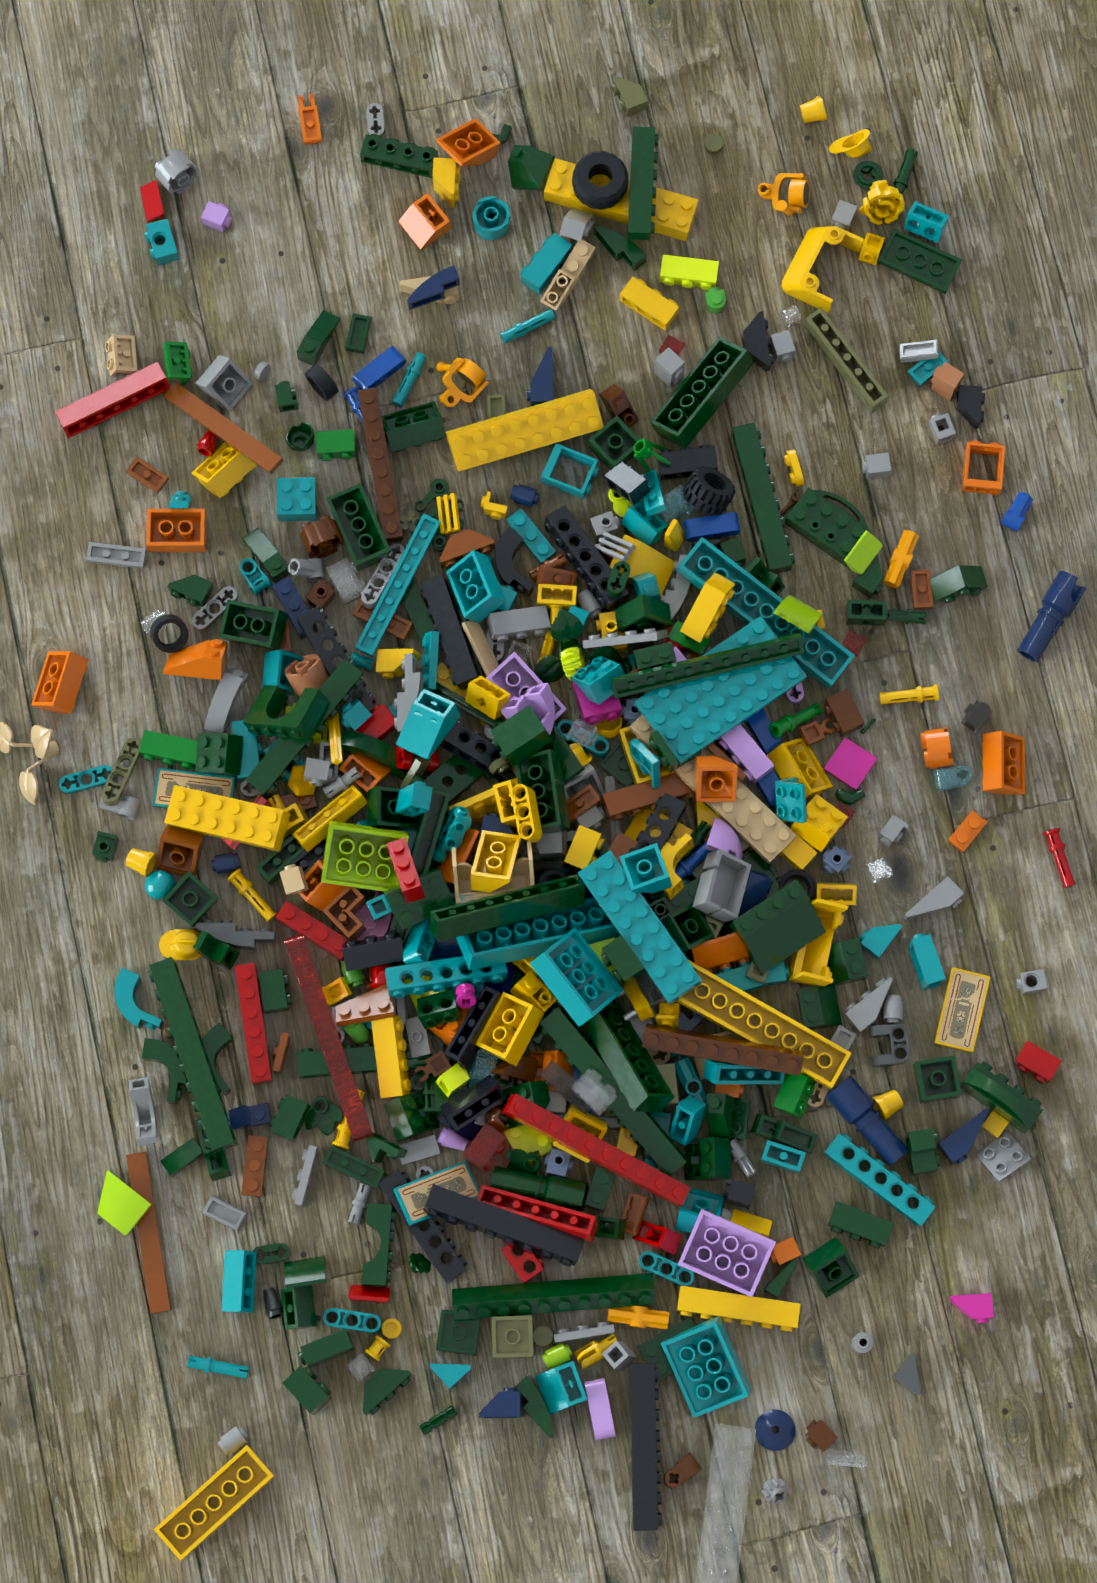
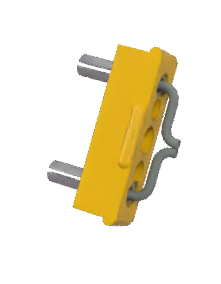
(638, 1000)

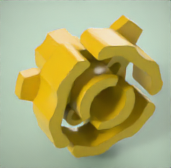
(880, 200)

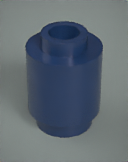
(524, 495)
(226, 863)

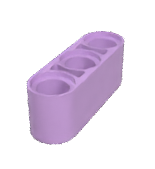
(599, 1409)

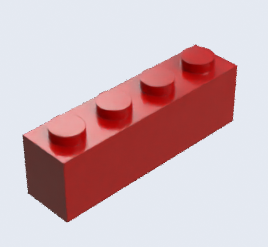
(312, 930)

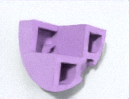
(540, 700)
(724, 838)

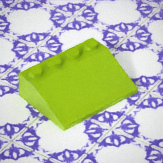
(360, 856)

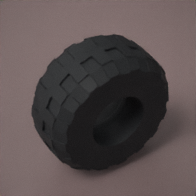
(600, 196)

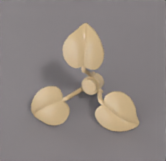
(43, 748)

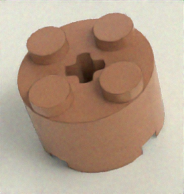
(306, 674)

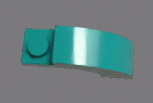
(125, 990)

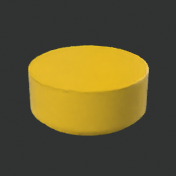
(391, 1328)

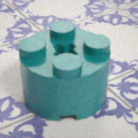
(491, 228)

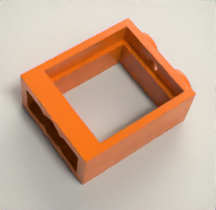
(983, 486)

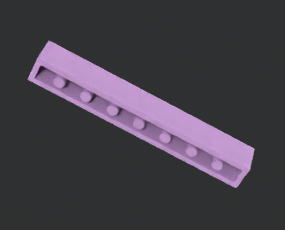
(742, 748)

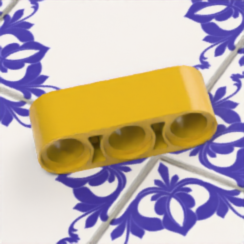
(532, 820)

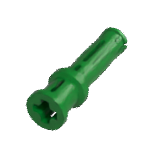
(789, 722)

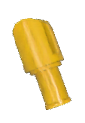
(593, 1351)

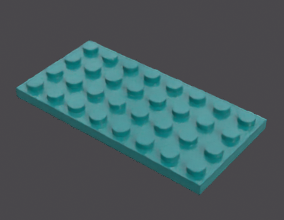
(707, 708)

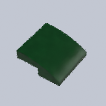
(304, 1272)

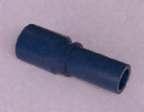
(1057, 604)
(858, 1109)

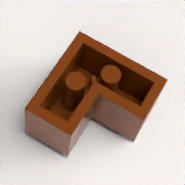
(343, 910)

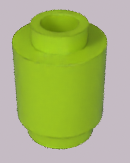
(557, 1355)

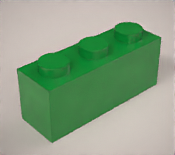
(168, 749)

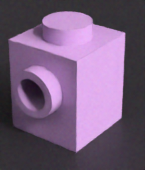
(216, 216)

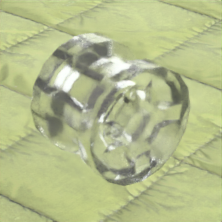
(790, 315)

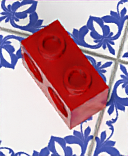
(518, 1263)

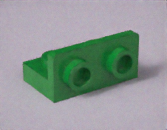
(177, 361)

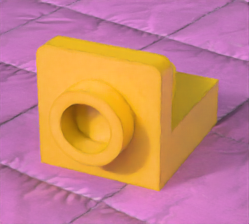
(871, 248)
(668, 1015)

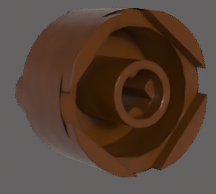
(321, 537)

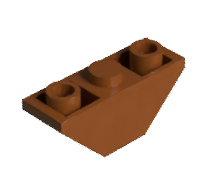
(462, 544)

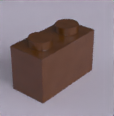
(843, 712)

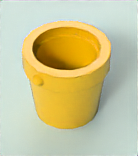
(813, 110)
(141, 861)
(888, 1103)

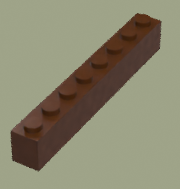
(380, 465)
(723, 1049)

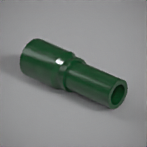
(553, 1190)

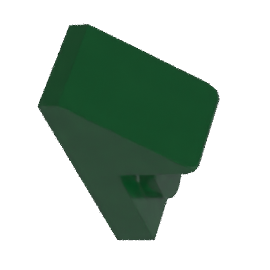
(381, 1146)

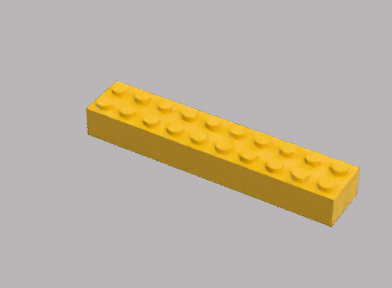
(762, 1024)

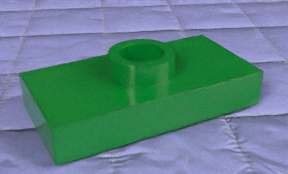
(686, 641)

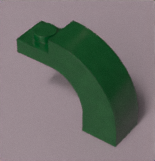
(214, 1042)
(163, 1053)

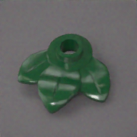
(325, 1118)
(520, 1161)

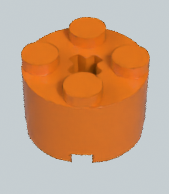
(938, 748)

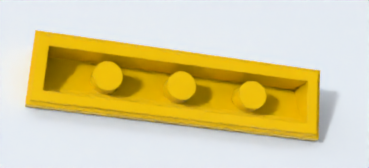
(338, 810)

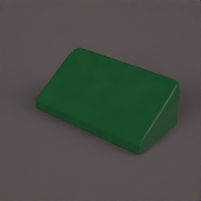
(182, 1157)

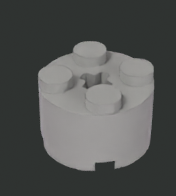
(176, 172)

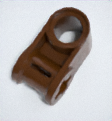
(684, 1469)

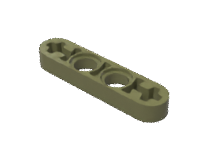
(121, 771)

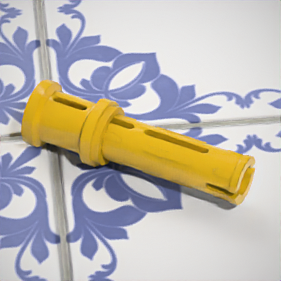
(919, 694)
(243, 888)
(344, 1134)

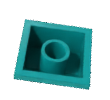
(274, 669)
(646, 870)
(692, 1206)

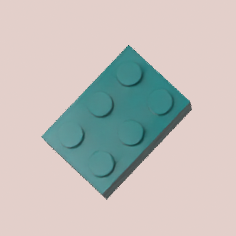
(475, 586)

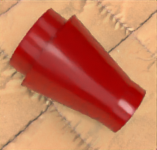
(207, 444)

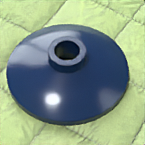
(764, 1430)

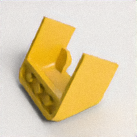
(798, 280)
(811, 961)

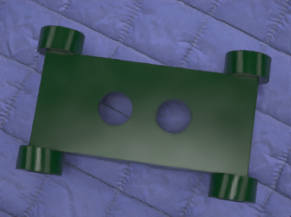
(448, 770)

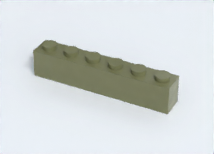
(846, 360)

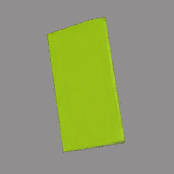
(863, 553)

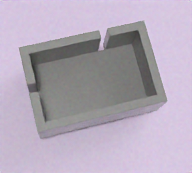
(722, 885)

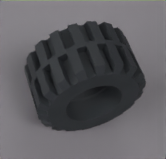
(709, 491)

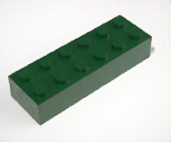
(702, 392)
(628, 1060)

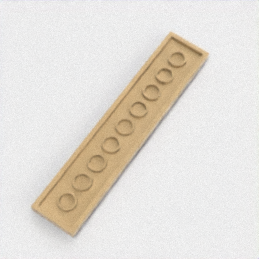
(746, 815)

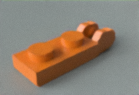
(309, 121)

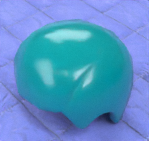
(159, 884)

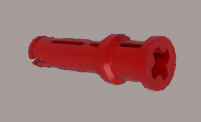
(1057, 848)

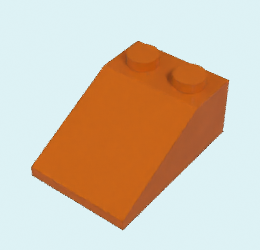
(470, 144)
(199, 661)

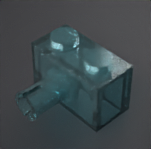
(675, 505)
(482, 1066)

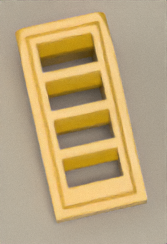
(674, 536)

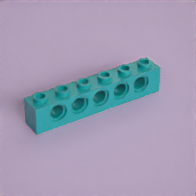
(435, 969)
(899, 1203)

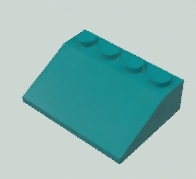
(576, 977)
(706, 1367)

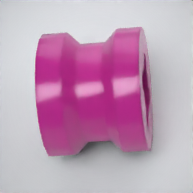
(465, 995)

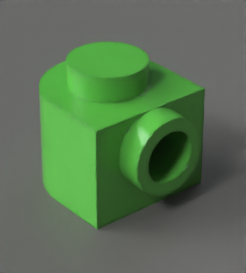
(715, 300)

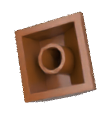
(179, 851)

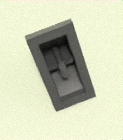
(908, 1376)

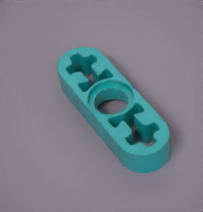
(71, 777)

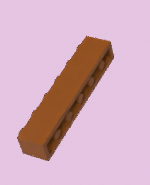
(642, 797)

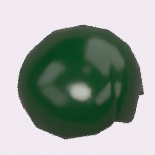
(300, 437)

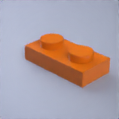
(967, 831)

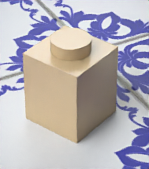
(293, 879)

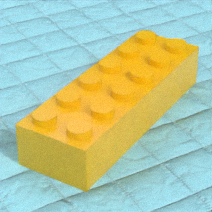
(227, 818)
(214, 1503)

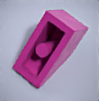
(975, 1306)

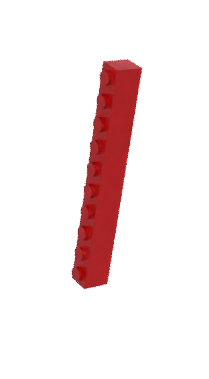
(596, 1150)

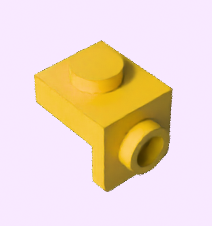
(495, 510)
(336, 991)

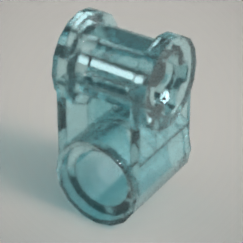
(948, 777)

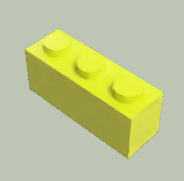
(688, 272)

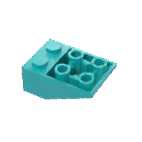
(427, 724)

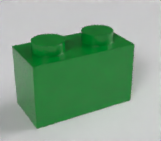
(335, 444)
(794, 1095)

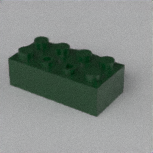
(827, 523)
(1001, 1097)

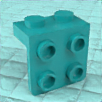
(791, 800)

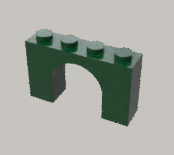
(296, 724)

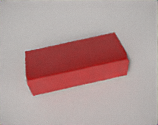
(152, 202)
(369, 1294)

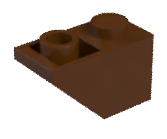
(619, 405)
(522, 1073)

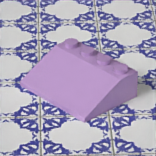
(726, 1252)

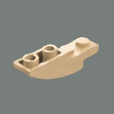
(568, 275)

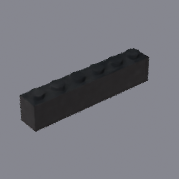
(451, 633)

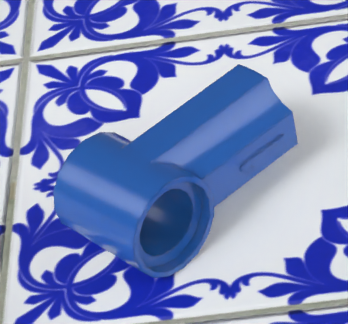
(1016, 514)

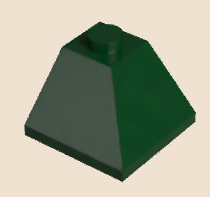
(529, 167)

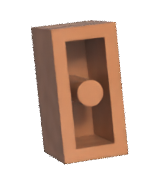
(946, 381)

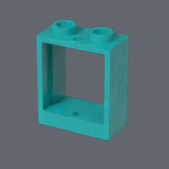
(573, 455)
(926, 961)

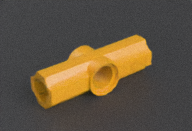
(901, 559)
(639, 1317)

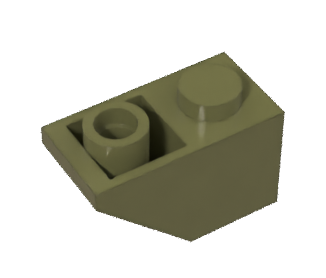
(630, 95)

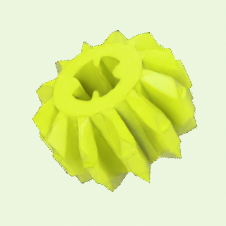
(572, 661)

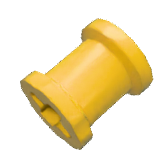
(377, 1348)

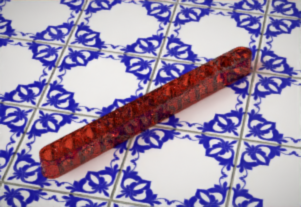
(328, 1037)

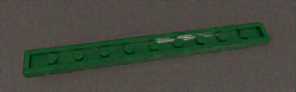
(707, 665)

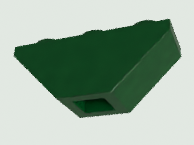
(382, 1387)

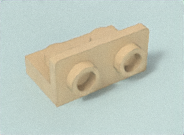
(121, 354)

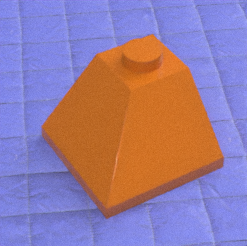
(715, 779)

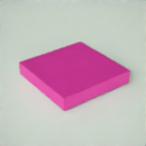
(850, 764)

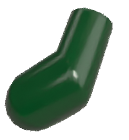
(849, 798)

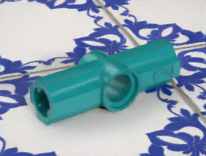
(686, 1075)

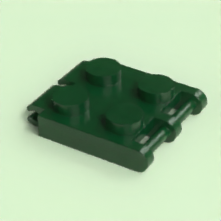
(437, 1096)

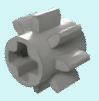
(774, 1490)

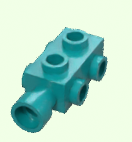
(456, 829)

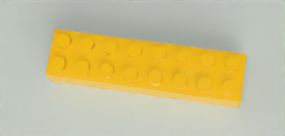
(672, 214)
(524, 430)

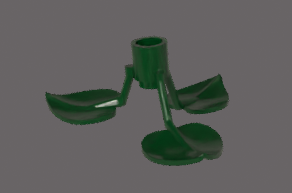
(565, 630)

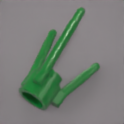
(644, 449)

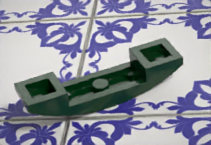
(374, 748)

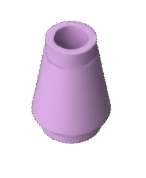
(451, 1139)

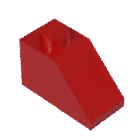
(658, 1237)

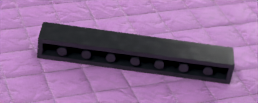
(503, 1225)
(643, 1446)

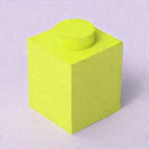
(453, 1080)

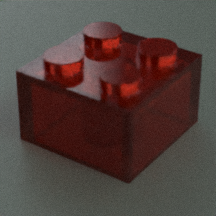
(484, 1148)

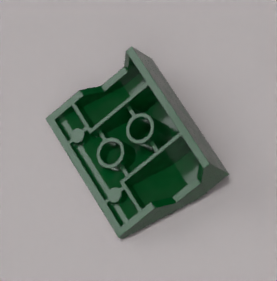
(778, 926)

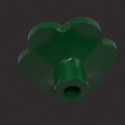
(419, 1263)

